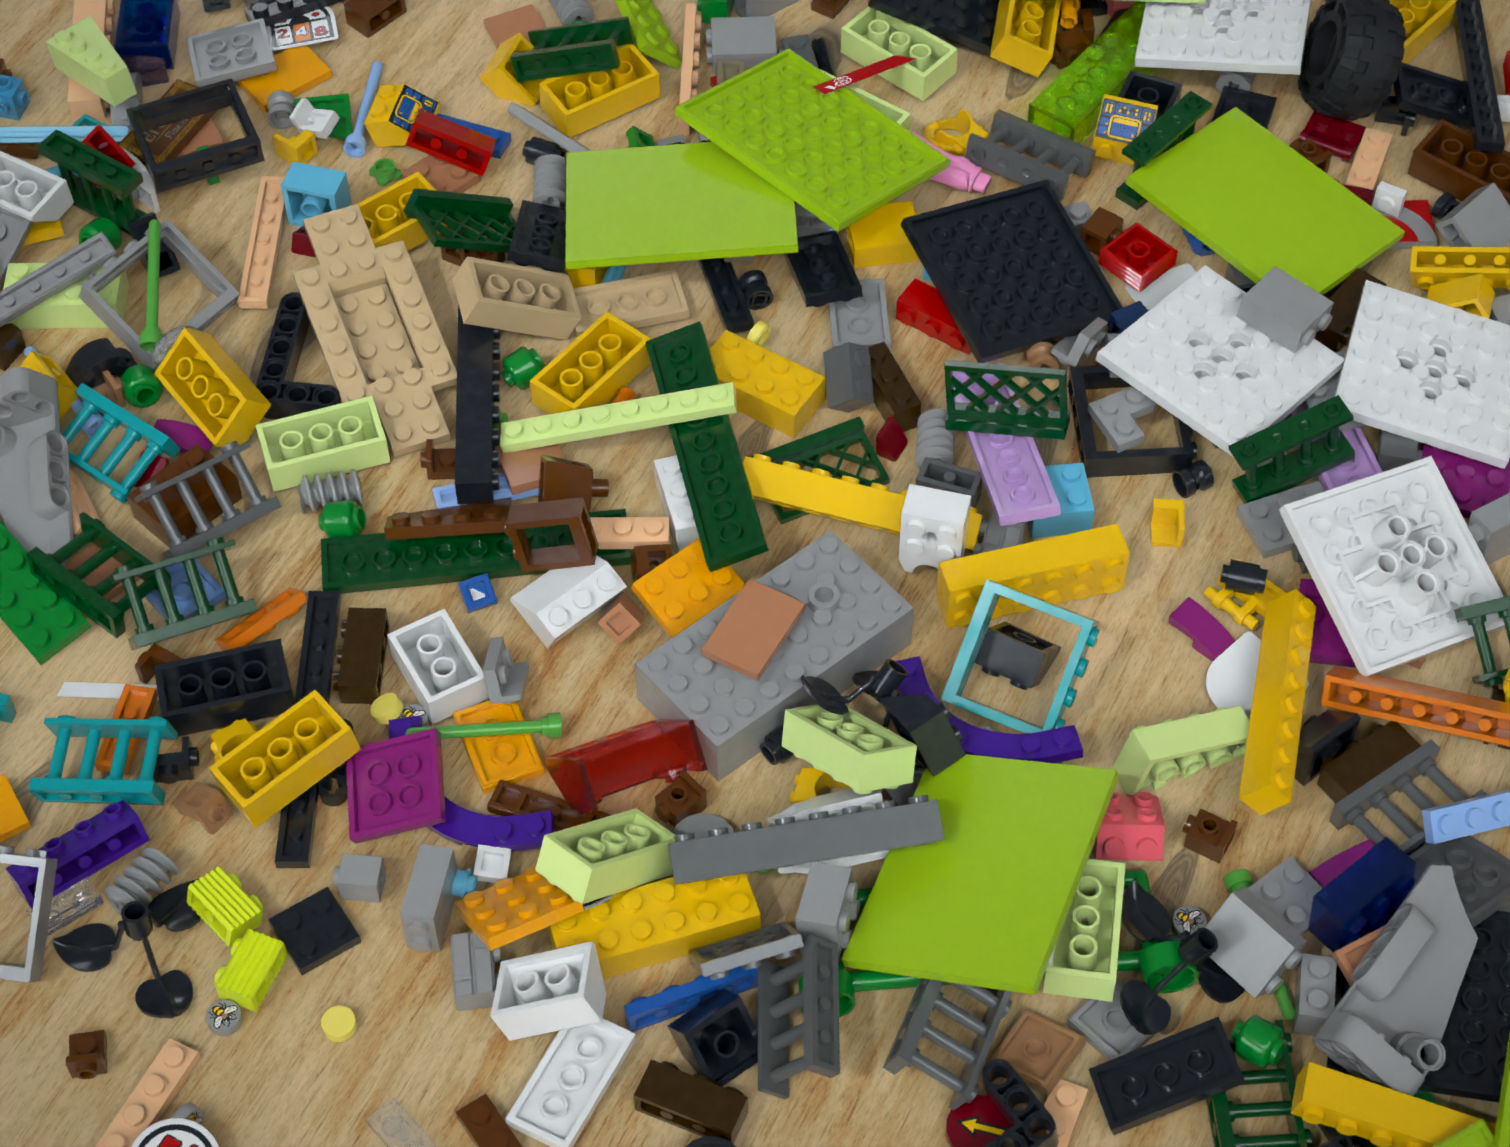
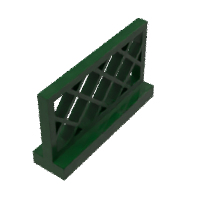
(476, 211)
(1006, 418)
(829, 442)

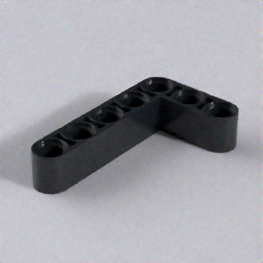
(281, 362)
(1023, 1122)

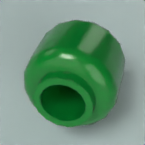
(108, 227)
(521, 367)
(141, 386)
(342, 518)
(1258, 1041)

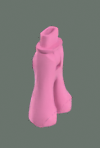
(961, 172)

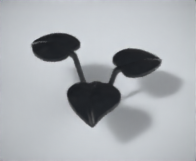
(874, 683)
(1148, 919)
(91, 947)

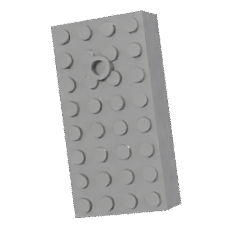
(847, 628)

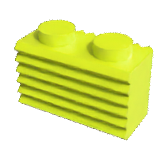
(225, 905)
(251, 969)

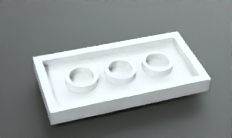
(570, 1082)

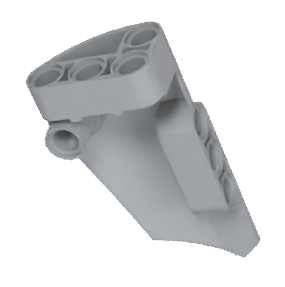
(33, 462)
(1404, 989)

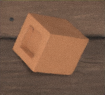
(621, 618)

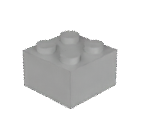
(828, 905)

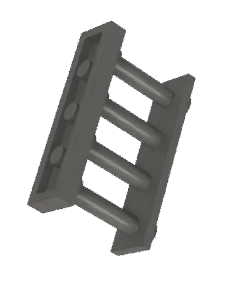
(1035, 141)
(232, 517)
(1397, 778)
(819, 1023)
(917, 1025)

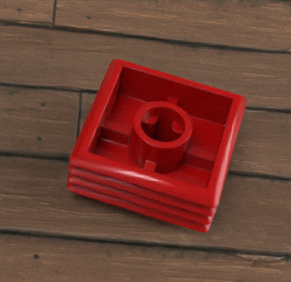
(1137, 257)

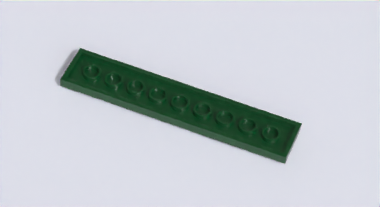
(708, 454)
(375, 563)

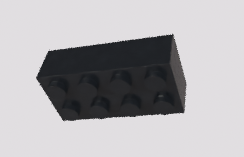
(224, 687)

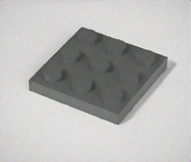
(1478, 872)
(746, 950)

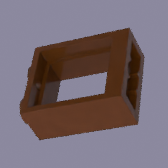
(551, 513)

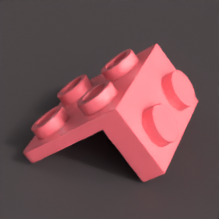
(1131, 829)

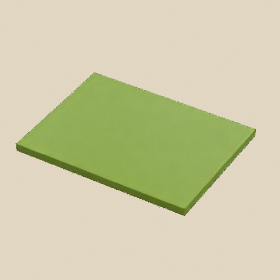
(816, 148)
(1264, 204)
(671, 207)
(999, 883)

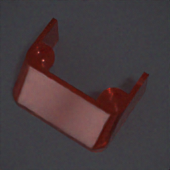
(625, 760)

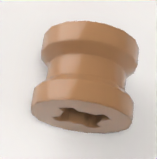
(1041, 356)

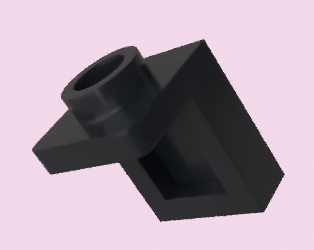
(1391, 114)
(177, 765)

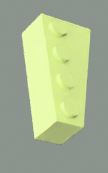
(92, 61)
(1181, 747)

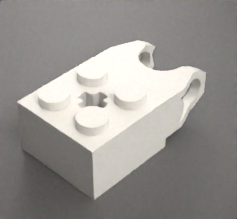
(932, 527)
(833, 804)

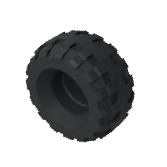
(1351, 57)

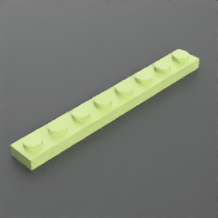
(618, 417)

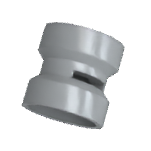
(280, 108)

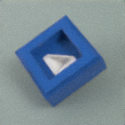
(477, 593)

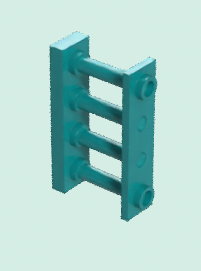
(135, 431)
(112, 788)

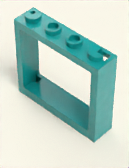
(972, 642)

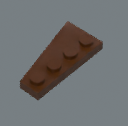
(450, 521)

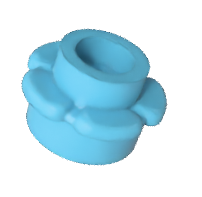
(463, 883)

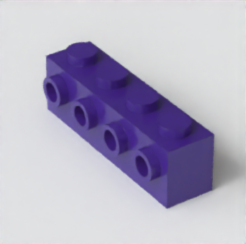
(85, 849)

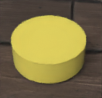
(759, 333)
(386, 708)
(338, 1023)

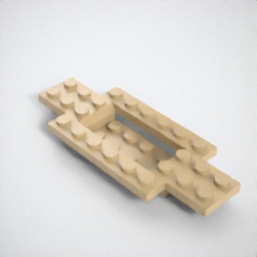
(364, 332)

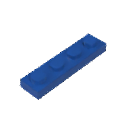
(680, 999)

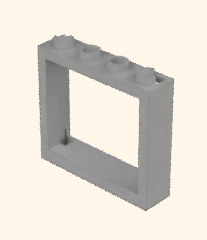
(134, 251)
(40, 915)

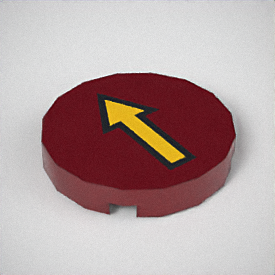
(975, 1123)

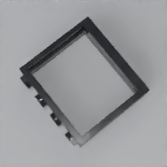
(202, 163)
(1128, 461)

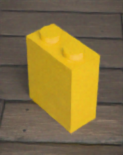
(880, 238)

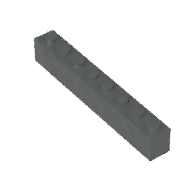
(805, 841)

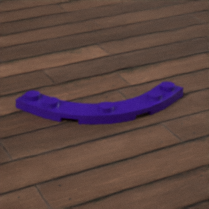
(1045, 746)
(472, 828)

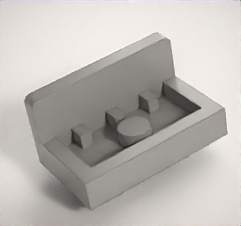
(1075, 349)

